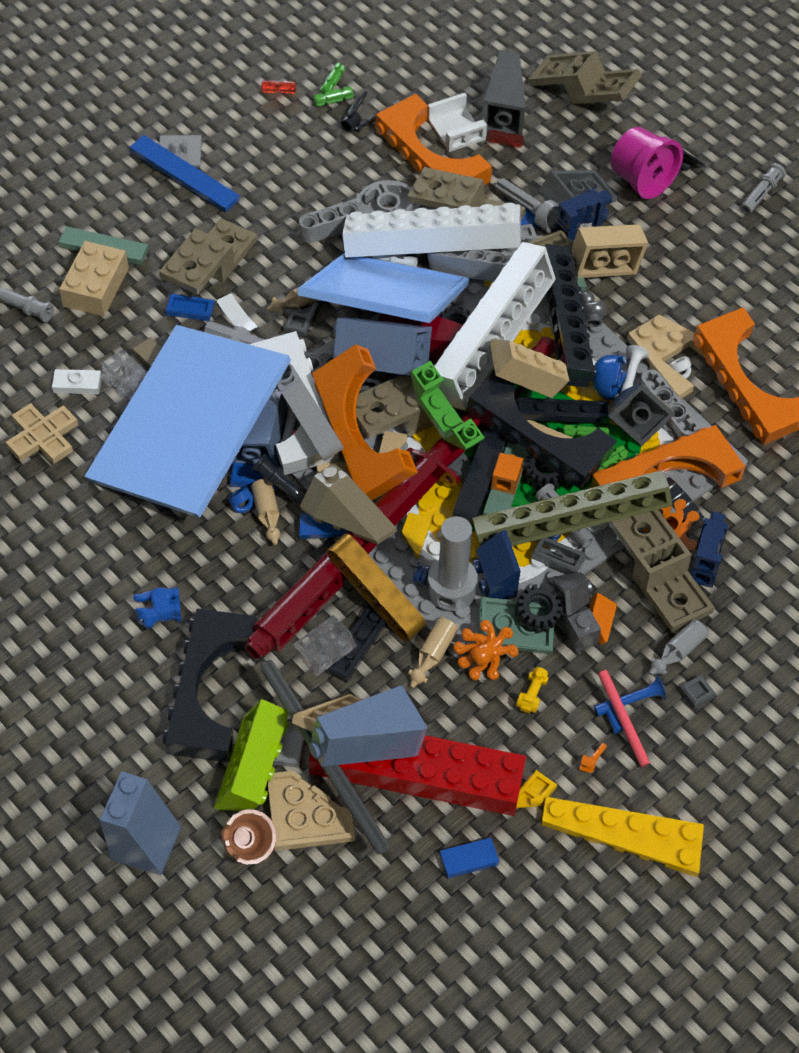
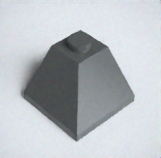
(639, 412)

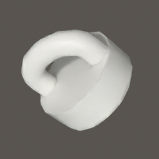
(682, 364)

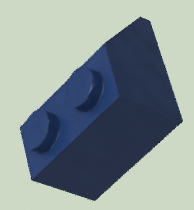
(497, 567)

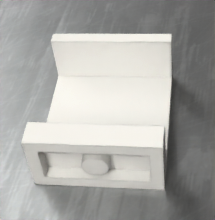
(455, 124)

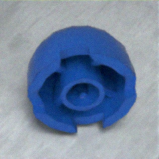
(609, 376)

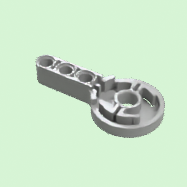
(331, 220)

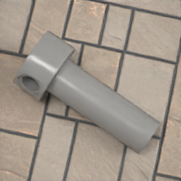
(452, 577)

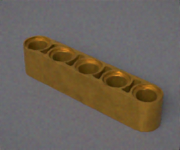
(376, 587)

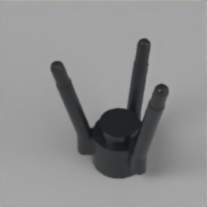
(352, 119)

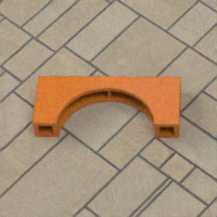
(399, 128)
(339, 389)
(767, 414)
(701, 452)

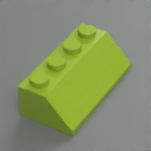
(253, 758)

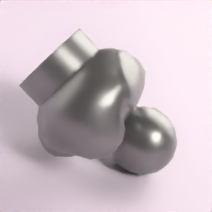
(593, 310)

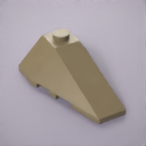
(341, 502)

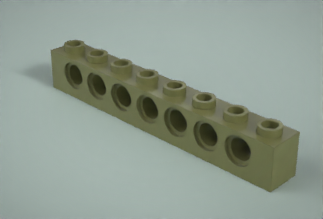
(577, 510)

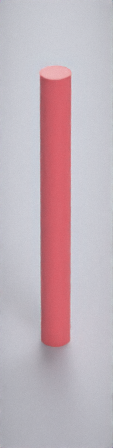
(623, 718)

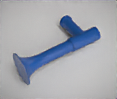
(606, 707)

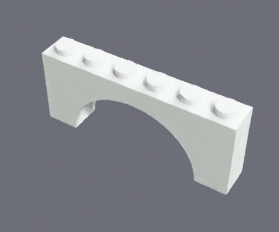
(297, 451)

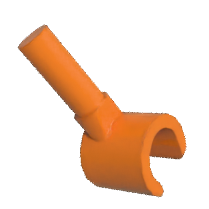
(588, 763)

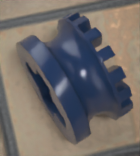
(421, 574)

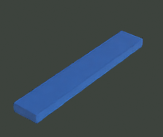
(184, 173)

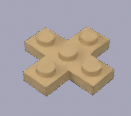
(42, 433)

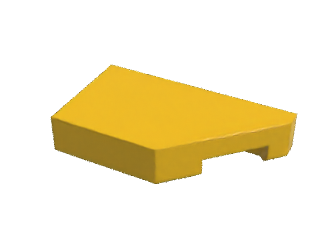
(416, 532)
(535, 791)

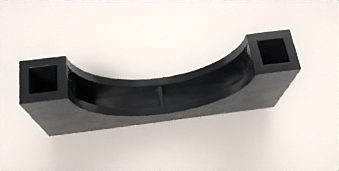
(570, 457)
(190, 729)

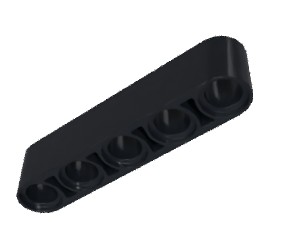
(479, 477)

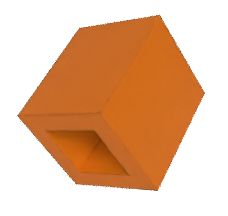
(507, 473)

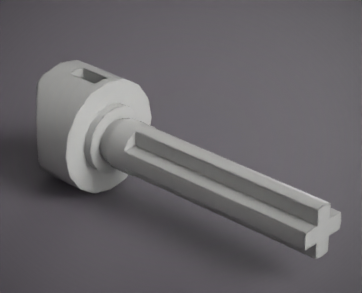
(545, 212)

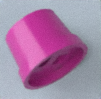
(647, 161)

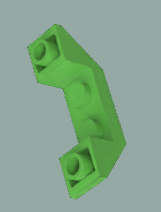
(439, 410)

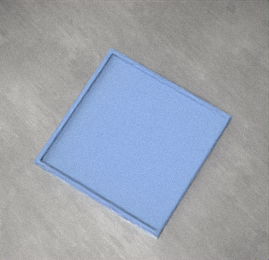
(385, 287)

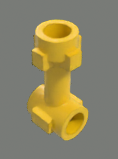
(529, 702)

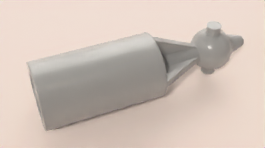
(680, 646)

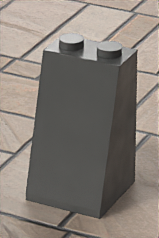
(505, 95)

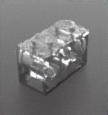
(325, 645)

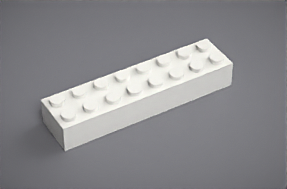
(432, 230)
(497, 316)

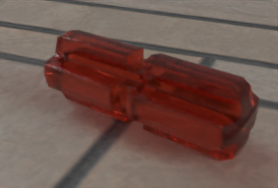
(282, 86)
(501, 137)

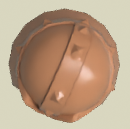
(249, 836)

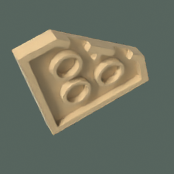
(306, 814)

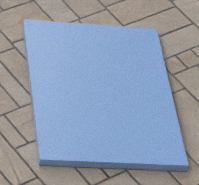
(188, 420)

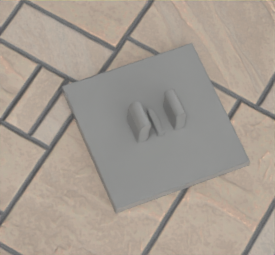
(184, 146)

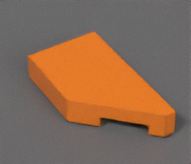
(604, 612)

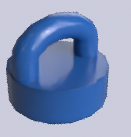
(239, 497)

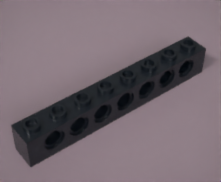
(568, 319)

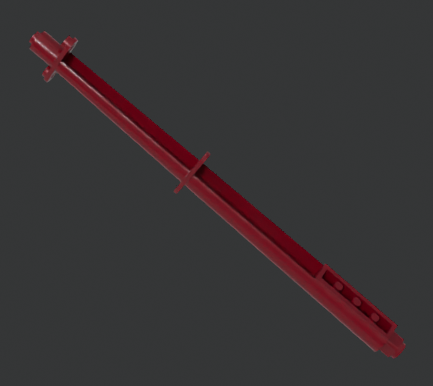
(324, 579)

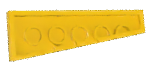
(649, 836)

